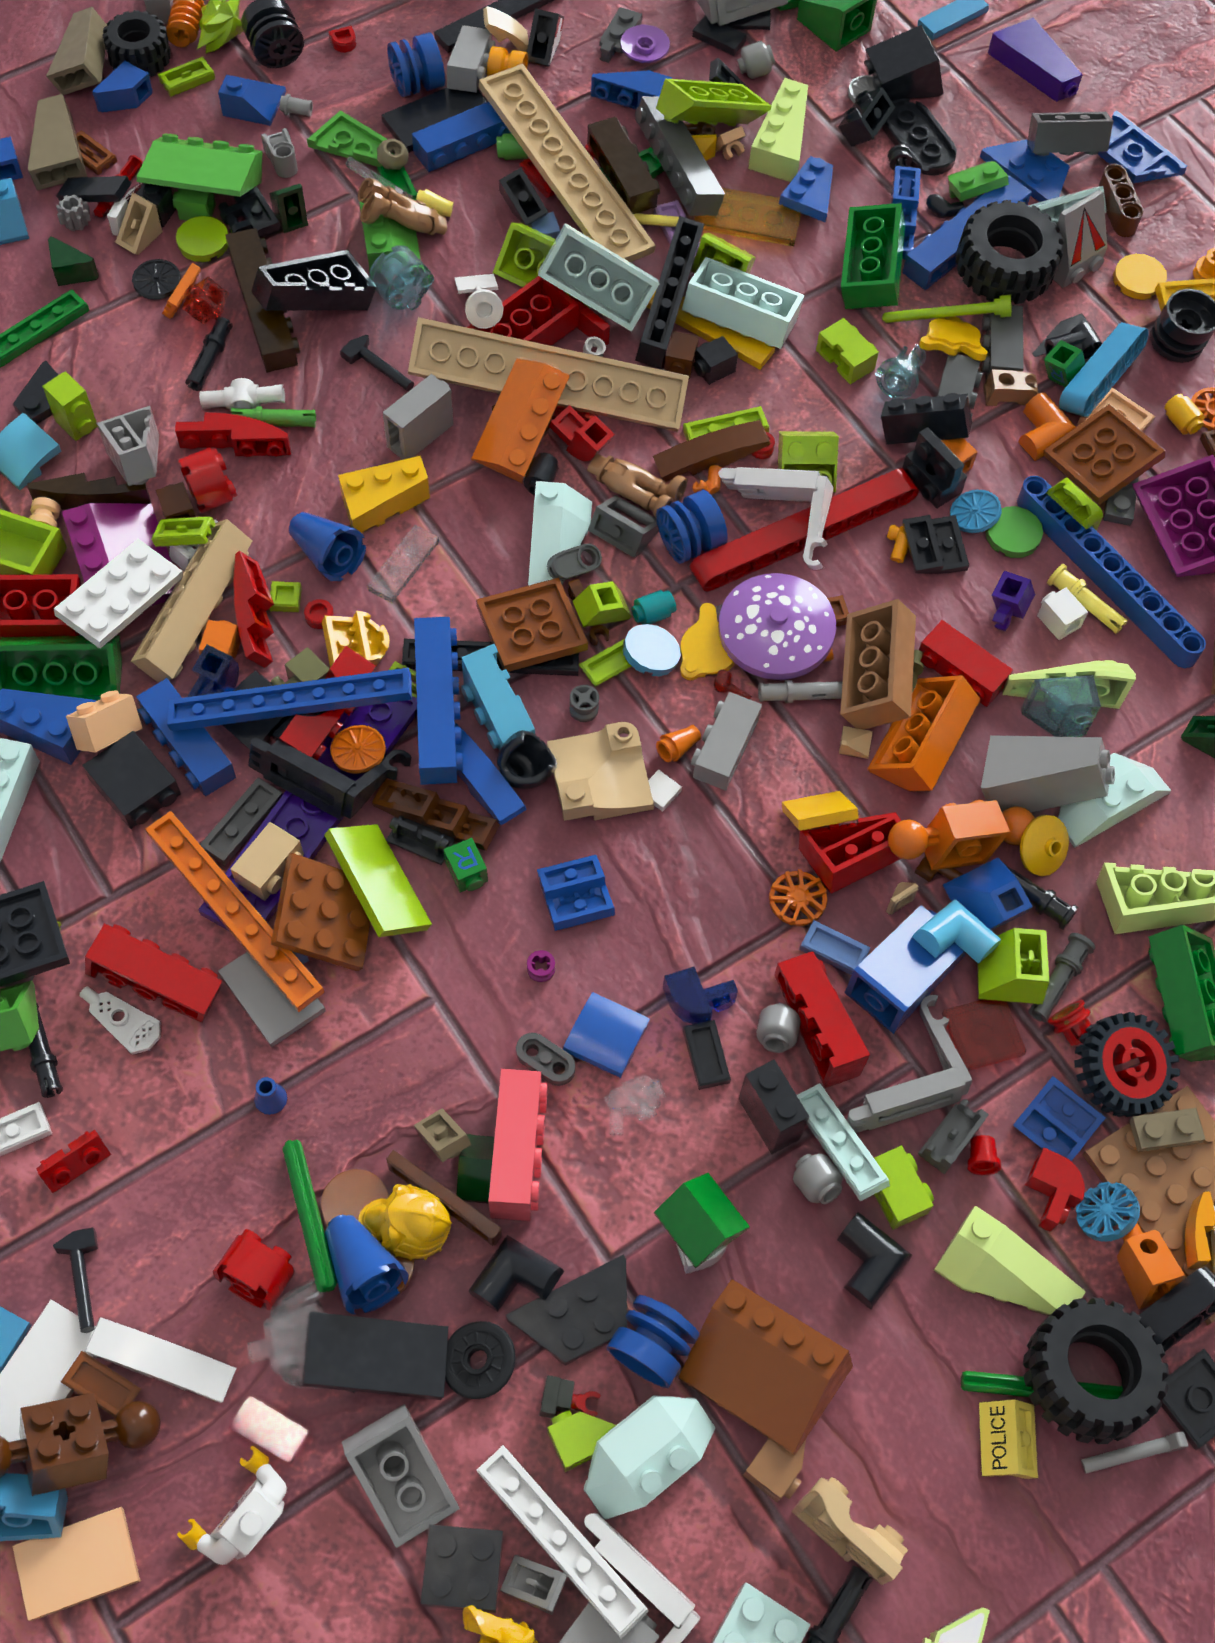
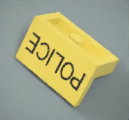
(1008, 1439)

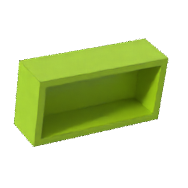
(28, 546)

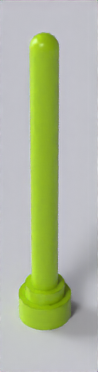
(1000, 306)

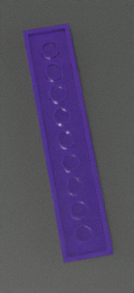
(306, 820)

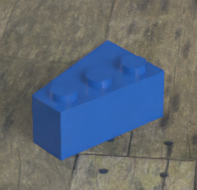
(40, 721)

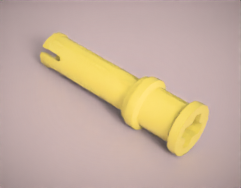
(1063, 579)

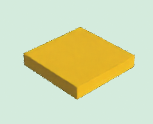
(820, 810)

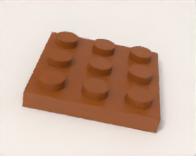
(1104, 454)
(532, 624)
(320, 914)

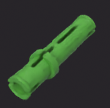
(280, 417)

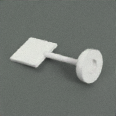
(483, 306)

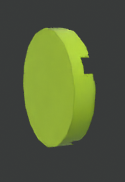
(202, 238)

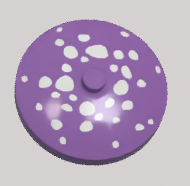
(777, 626)

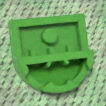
(977, 180)

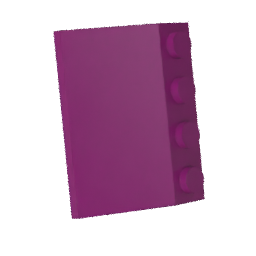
(1183, 515)
(107, 529)

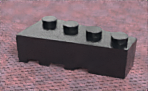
(314, 284)

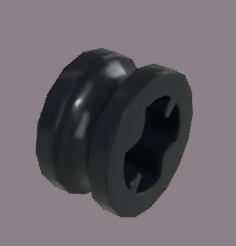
(896, 152)

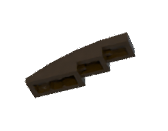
(77, 491)

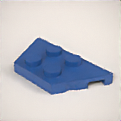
(1139, 153)
(1038, 173)

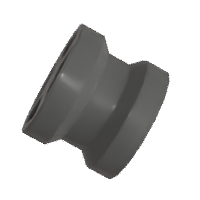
(581, 696)

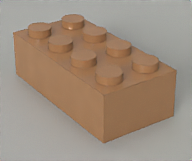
(878, 665)

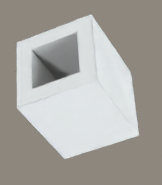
(1062, 613)

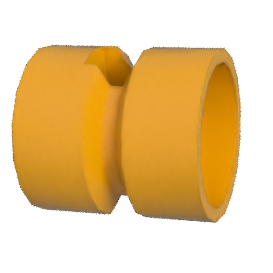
(501, 60)

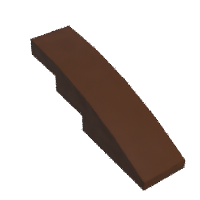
(712, 448)
(436, 813)

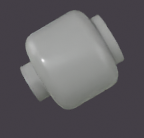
(756, 60)
(778, 1027)
(818, 1178)

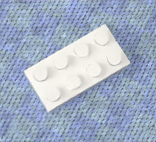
(118, 593)

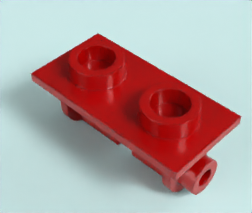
(63, 1168)

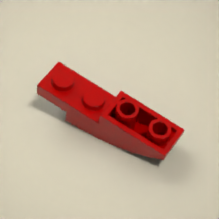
(246, 435)

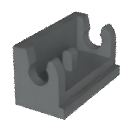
(952, 1136)

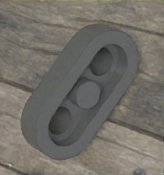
(546, 1060)

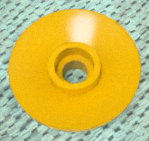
(1044, 845)

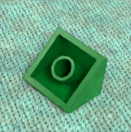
(701, 1219)

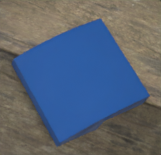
(575, 892)
(606, 1034)
(1059, 1120)

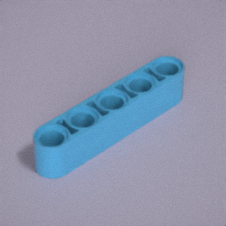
(1103, 369)

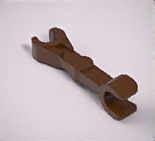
(574, 590)

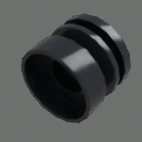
(272, 32)
(1184, 325)

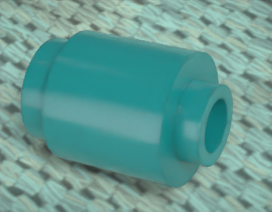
(653, 607)

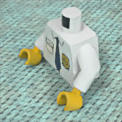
(246, 1520)

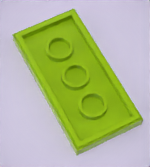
(377, 880)

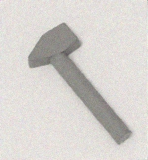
(1135, 1452)

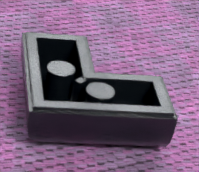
(881, 1258)
(511, 1266)

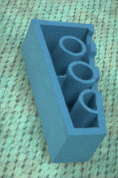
(28, 1515)

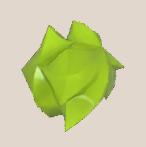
(219, 23)

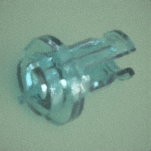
(899, 375)

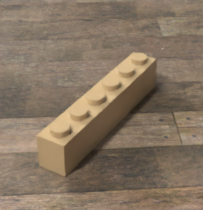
(191, 603)

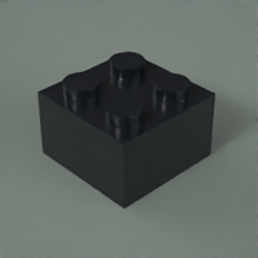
(462, 1568)

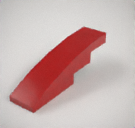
(251, 602)

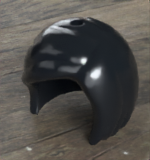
(528, 757)

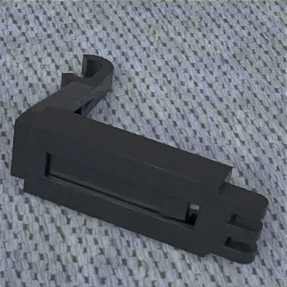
(318, 782)

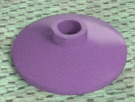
(645, 43)

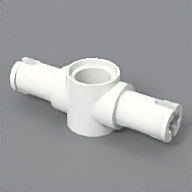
(242, 394)

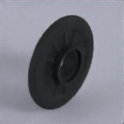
(497, 1370)

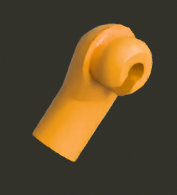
(900, 547)

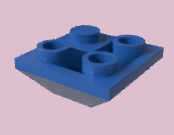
(990, 894)

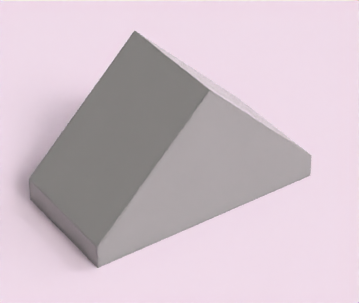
(534, 1584)

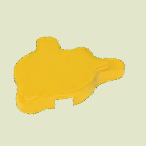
(952, 337)
(702, 647)

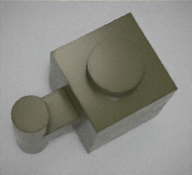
(302, 668)

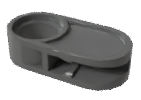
(568, 563)

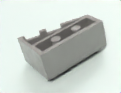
(132, 444)

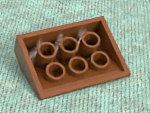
(765, 1366)

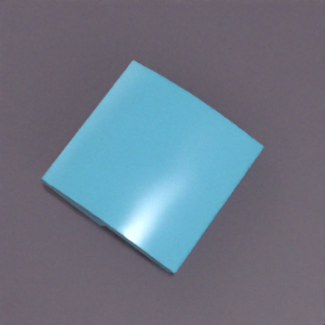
(24, 450)

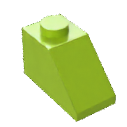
(576, 1437)

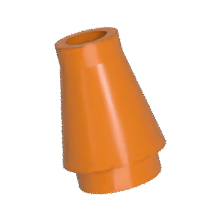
(677, 743)

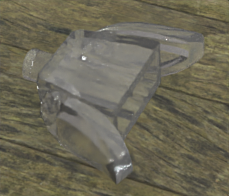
(287, 1333)

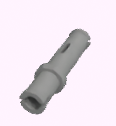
(792, 691)

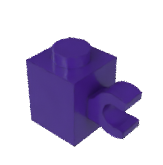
(1012, 598)

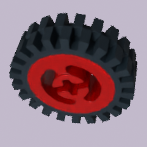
(1137, 1087)

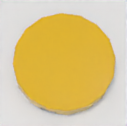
(1139, 276)

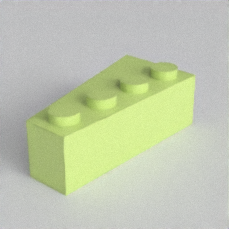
(780, 136)
(1155, 898)

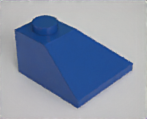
(250, 99)

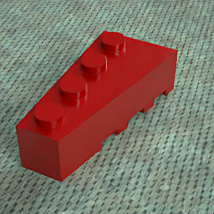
(152, 972)
(824, 1022)

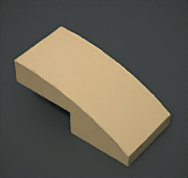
(504, 26)

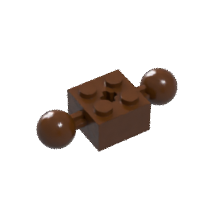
(67, 1440)

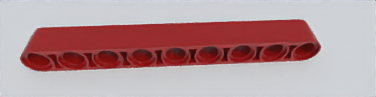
(790, 533)

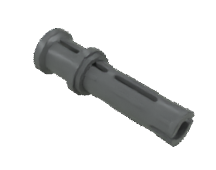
(1067, 965)

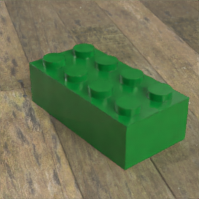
(873, 256)

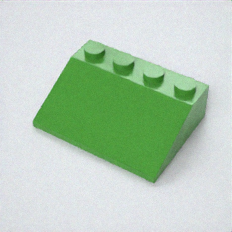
(202, 165)

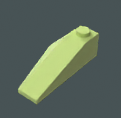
(1000, 1264)

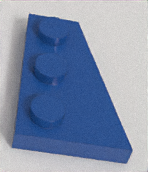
(810, 189)

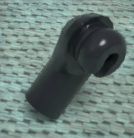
(941, 207)

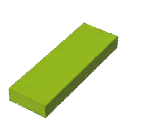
(704, 426)

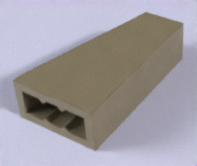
(80, 53)
(54, 145)

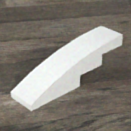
(160, 1360)

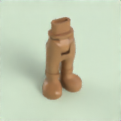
(395, 206)
(634, 482)

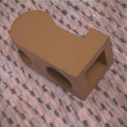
(1010, 387)

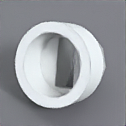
(596, 342)

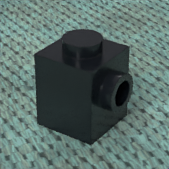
(715, 360)

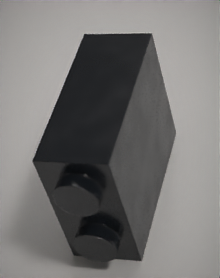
(132, 780)
(773, 1106)

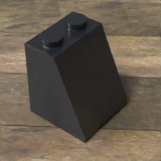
(905, 66)

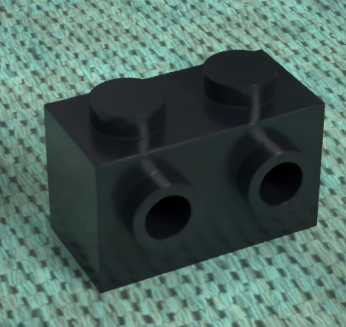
(866, 116)

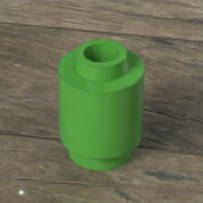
(509, 148)

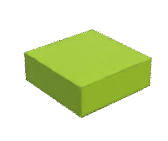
(286, 596)

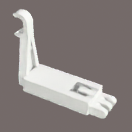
(789, 486)
(645, 1578)

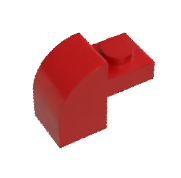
(582, 437)
(1060, 1181)

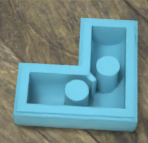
(960, 926)

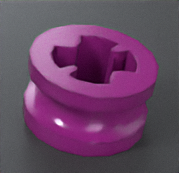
(541, 975)

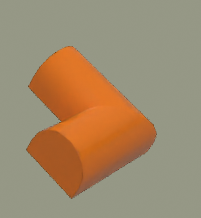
(1049, 422)

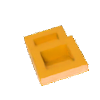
(1199, 1222)

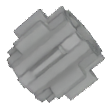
(73, 213)

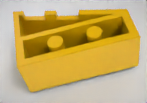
(382, 491)

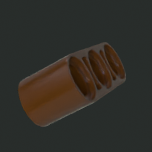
(1121, 200)

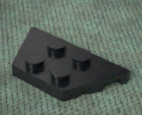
(578, 1314)

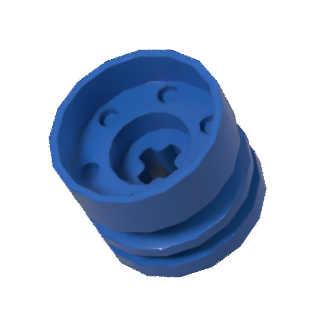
(416, 64)
(692, 526)
(650, 1346)

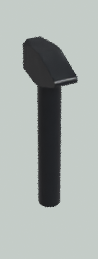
(358, 349)
(76, 1245)

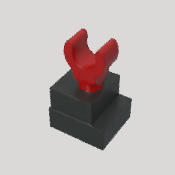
(559, 1397)

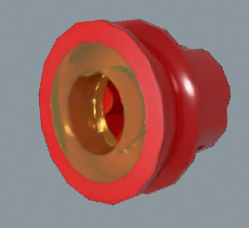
(1071, 1021)

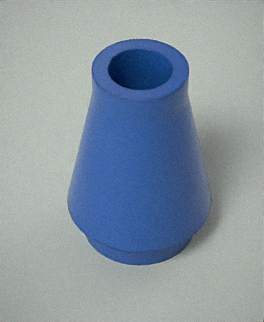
(269, 1096)

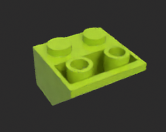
(809, 452)
(1016, 968)

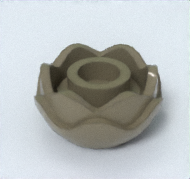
(392, 161)

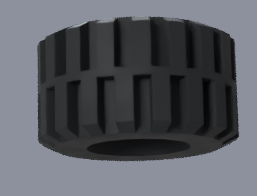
(137, 40)

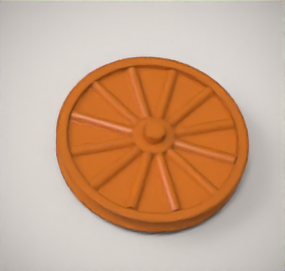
(358, 749)

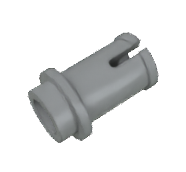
(296, 106)

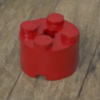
(206, 480)
(255, 1270)

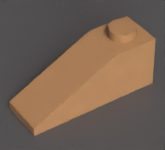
(776, 1470)

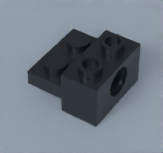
(934, 469)

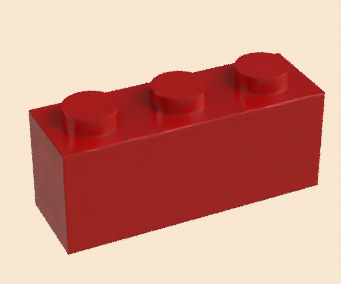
(956, 655)

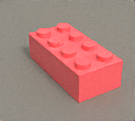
(515, 1148)

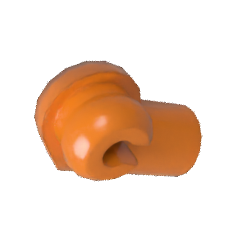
(713, 481)

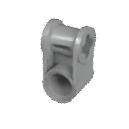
(281, 153)

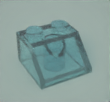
(1063, 705)

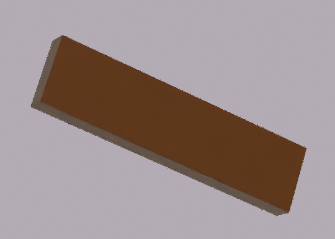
(456, 1206)

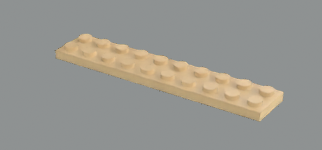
(565, 163)
(594, 385)

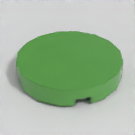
(1015, 533)

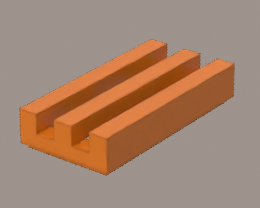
(177, 296)

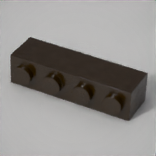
(623, 165)

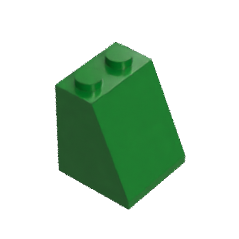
(837, 20)

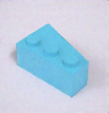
(493, 697)

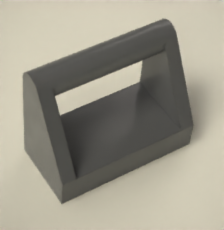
(620, 530)

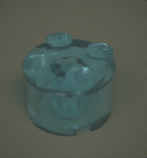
(401, 278)

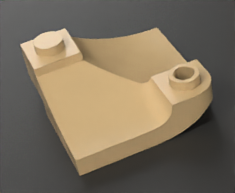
(601, 773)
(827, 1514)

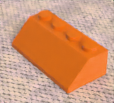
(520, 418)
(921, 745)

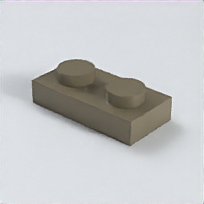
(1167, 1129)
(442, 1135)

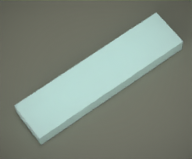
(842, 1144)

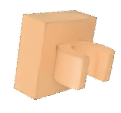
(730, 140)

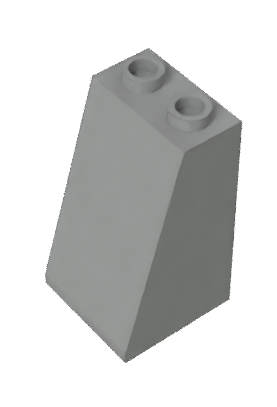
(1045, 771)

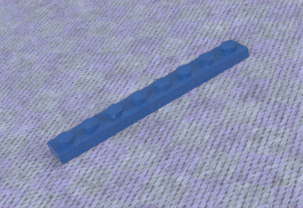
(289, 699)

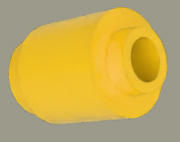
(1184, 414)

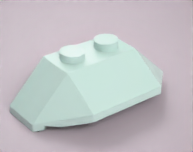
(1132, 790)
(647, 1453)

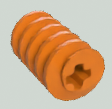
(184, 22)

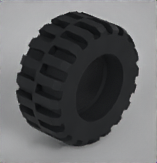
(1012, 227)
(1129, 1347)

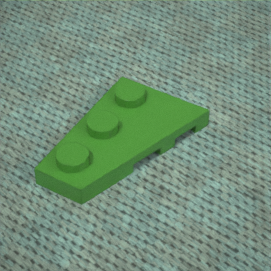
(347, 138)

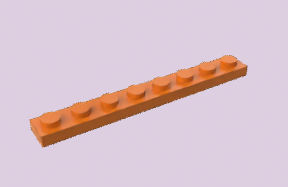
(234, 911)

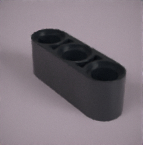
(1181, 1308)

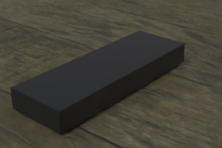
(95, 188)

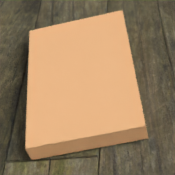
(79, 1566)

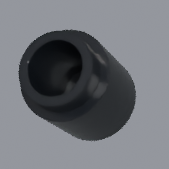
(543, 469)

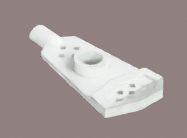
(129, 1027)

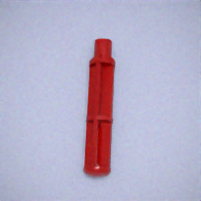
(129, 170)

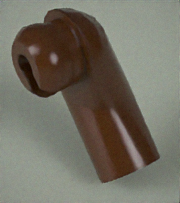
(701, 128)

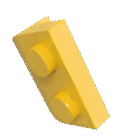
(358, 634)

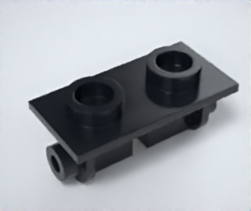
(419, 839)

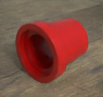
(983, 1156)

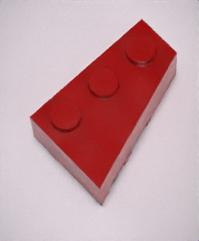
(849, 850)

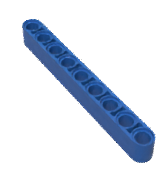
(1114, 576)

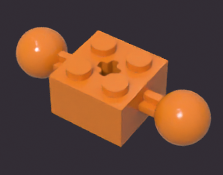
(960, 834)

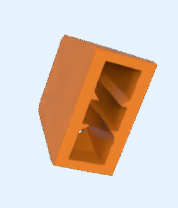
(1148, 1266)

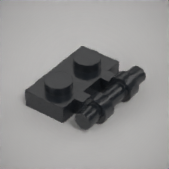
(254, 210)

